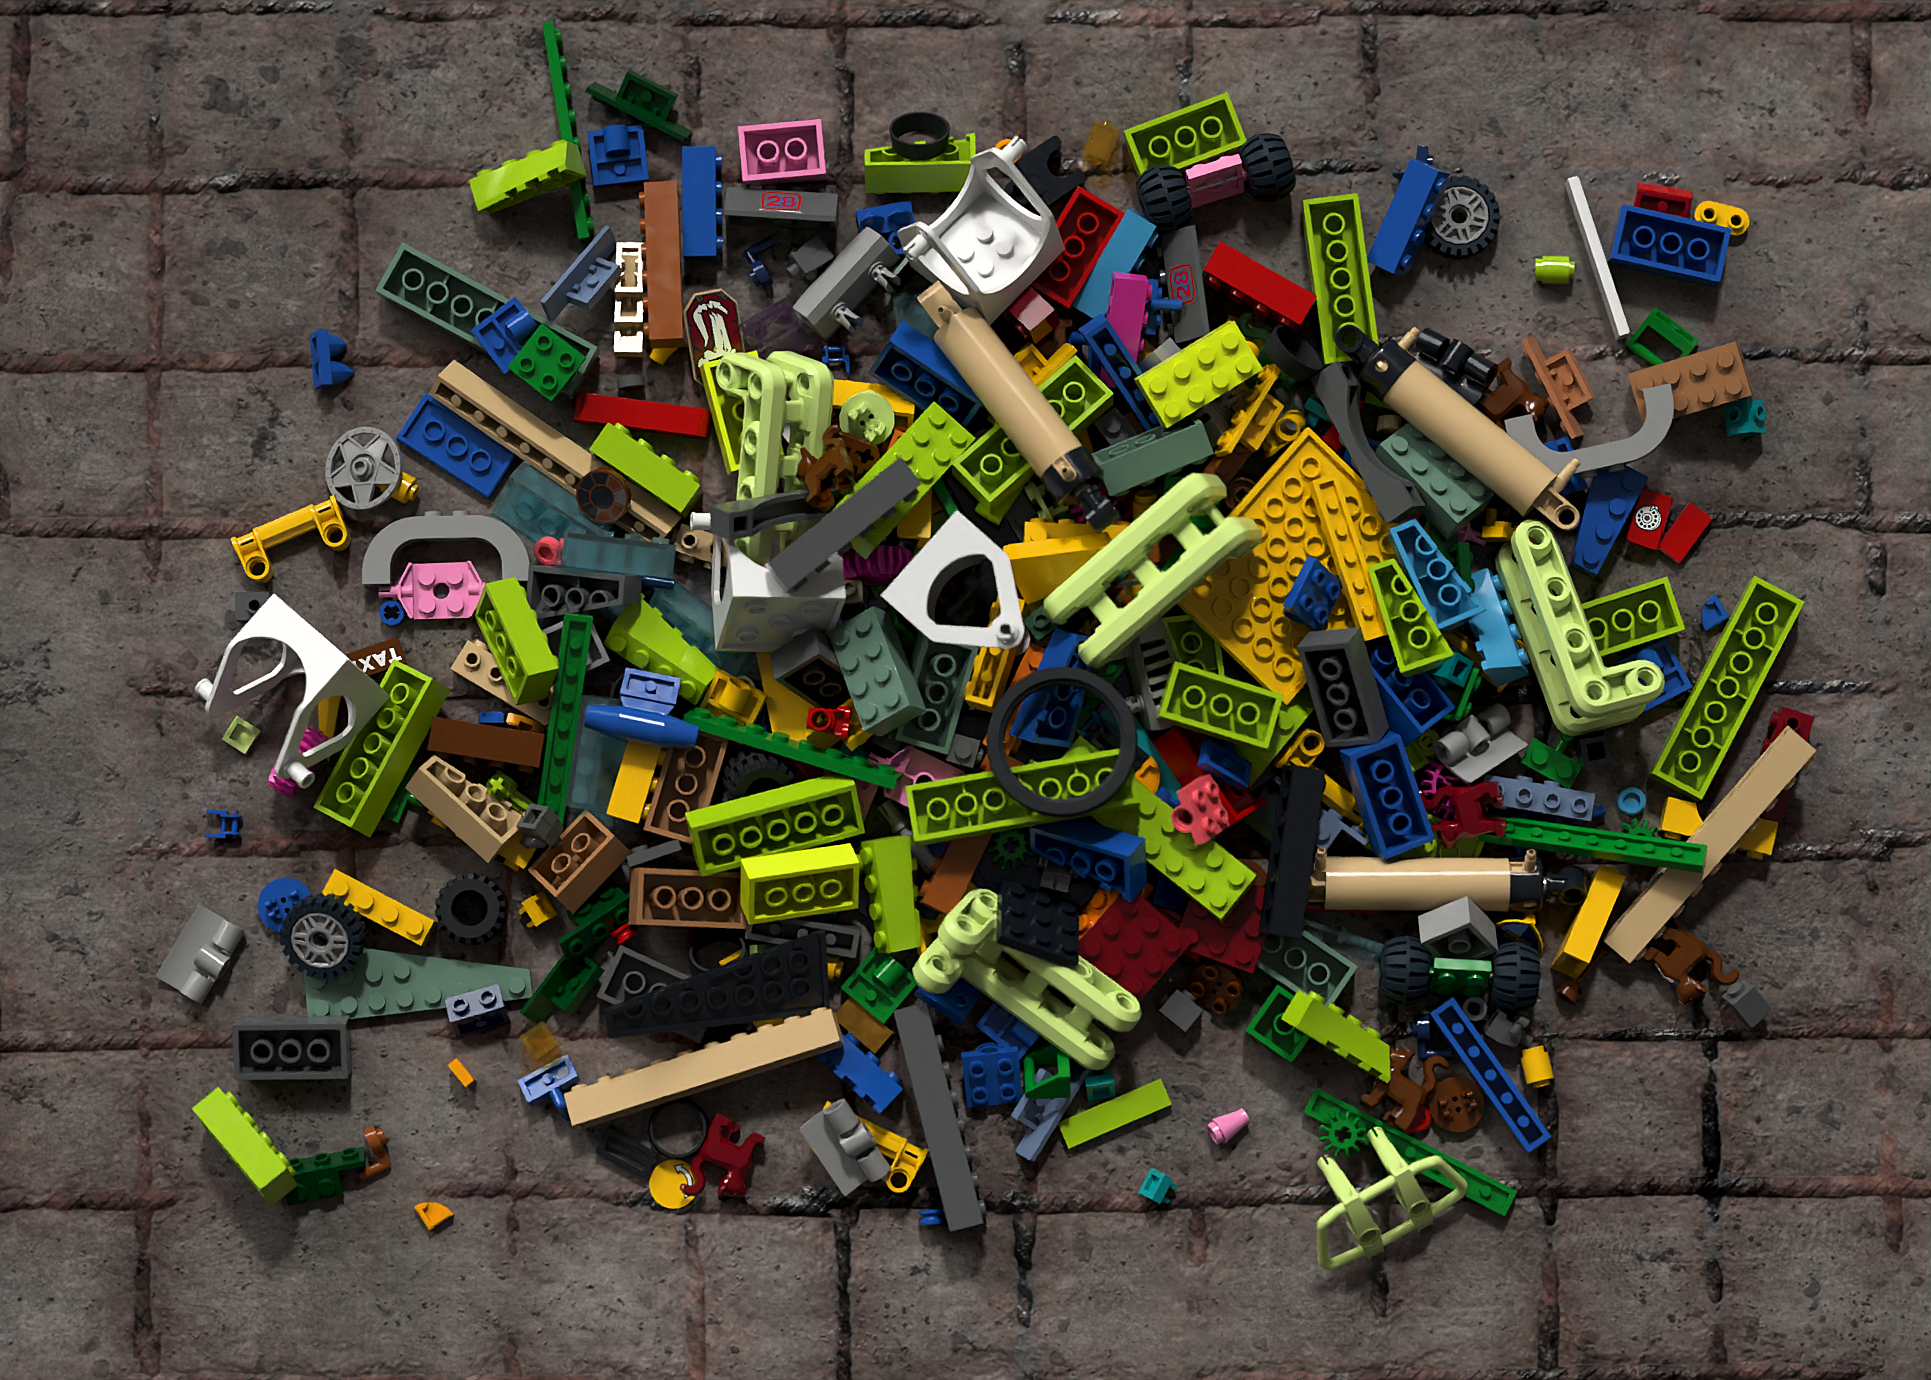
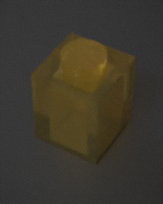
(1101, 143)
(540, 1041)

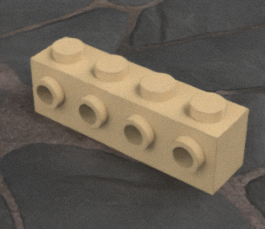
(481, 669)

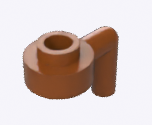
(376, 1141)

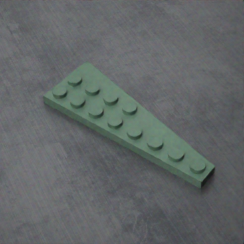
(407, 983)

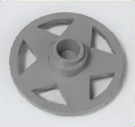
(364, 468)

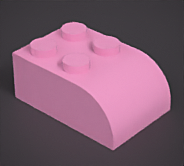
(782, 153)

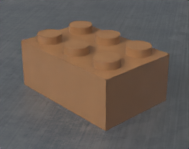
(581, 862)

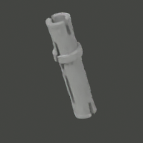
(902, 827)

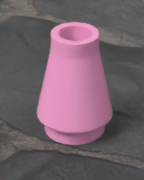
(1226, 1126)

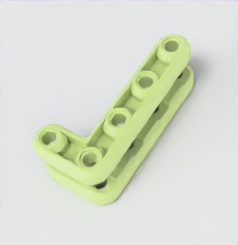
(764, 392)
(1162, 590)
(1579, 679)
(970, 951)

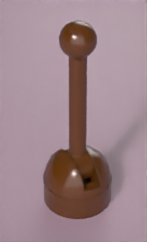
(1571, 990)

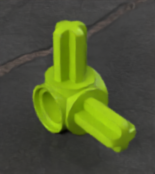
(503, 787)

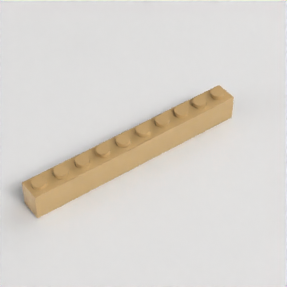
(542, 445)
(1721, 834)
(704, 1069)

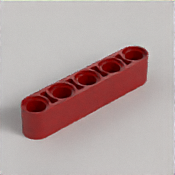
(642, 415)

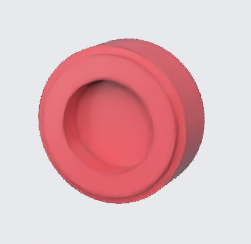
(546, 550)

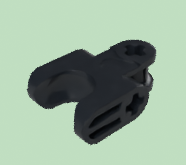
(1036, 172)

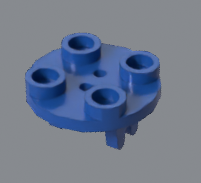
(270, 906)

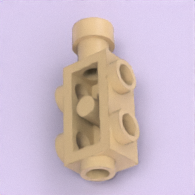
(700, 549)

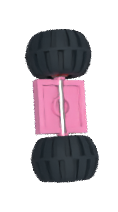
(1261, 162)

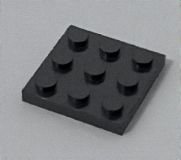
(1037, 923)

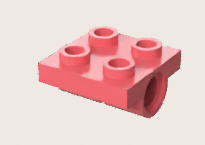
(1200, 810)

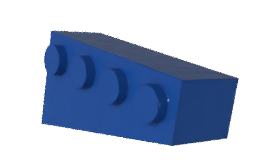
(1603, 515)
(1054, 712)
(1094, 851)

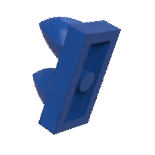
(886, 218)
(325, 371)

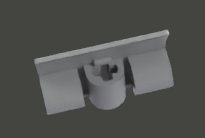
(1479, 744)
(200, 954)
(845, 1147)

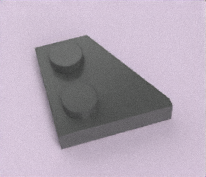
(644, 856)

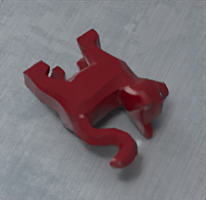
(1470, 812)
(723, 1153)

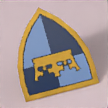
(1520, 931)

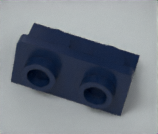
(477, 1011)

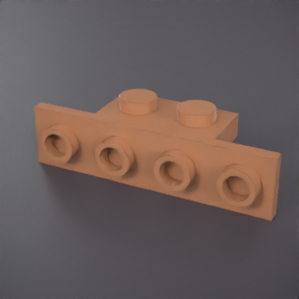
(1563, 382)

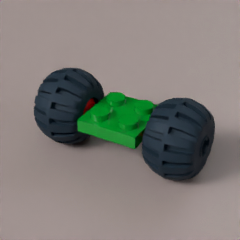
(1511, 974)

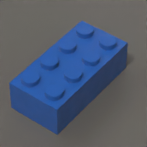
(1669, 245)
(923, 374)
(1409, 703)
(1387, 796)

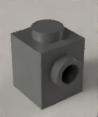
(248, 604)
(965, 752)
(1746, 1002)
(1180, 1008)

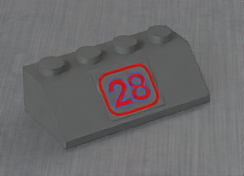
(781, 208)
(1184, 283)

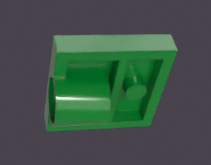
(547, 363)
(879, 984)

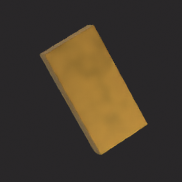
(863, 1025)

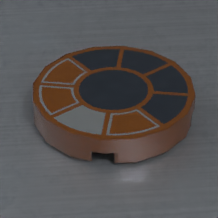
(603, 495)

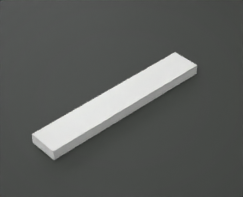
(1597, 258)

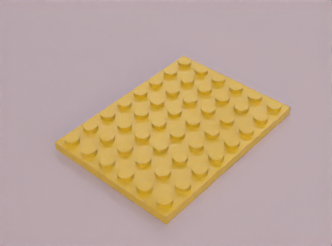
(1246, 596)

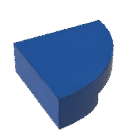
(1713, 613)
(492, 718)
(1167, 797)

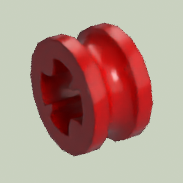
(623, 934)

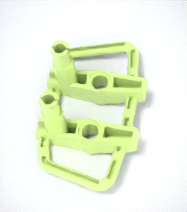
(1407, 1192)

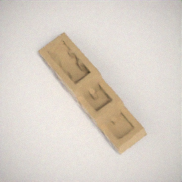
(629, 301)

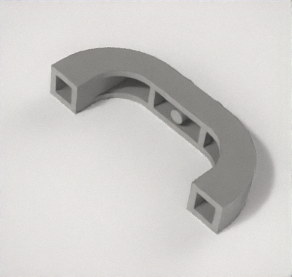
(1611, 455)
(433, 527)

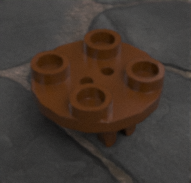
(1227, 994)
(1469, 1100)

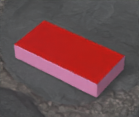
(1684, 532)

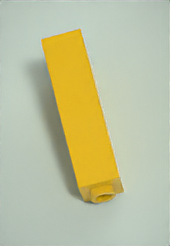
(1046, 564)
(785, 708)
(1588, 922)

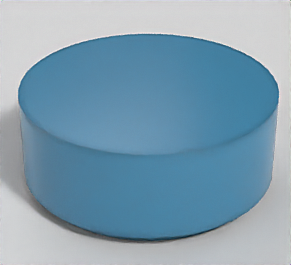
(1631, 801)

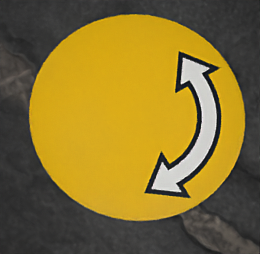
(666, 1183)

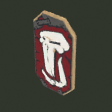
(712, 328)

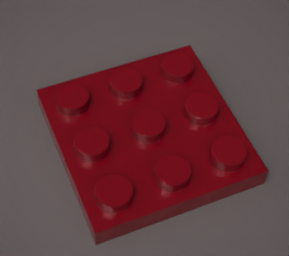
(1230, 942)
(1133, 944)

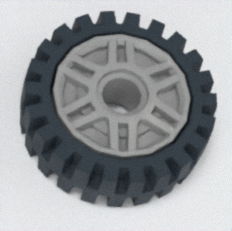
(1480, 222)
(312, 952)

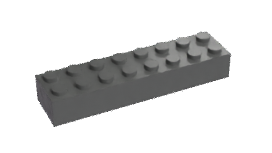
(938, 1116)

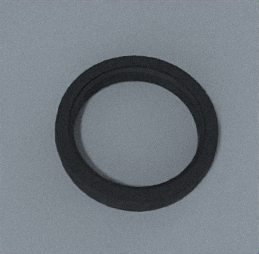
(1062, 677)

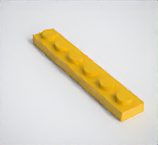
(1348, 556)

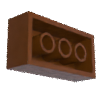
(487, 744)

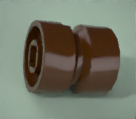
(1236, 491)

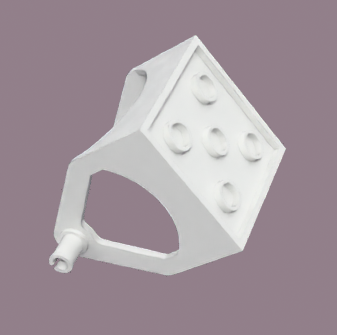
(986, 242)
(946, 554)
(756, 608)
(327, 675)

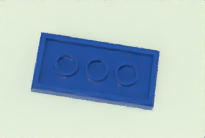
(456, 446)

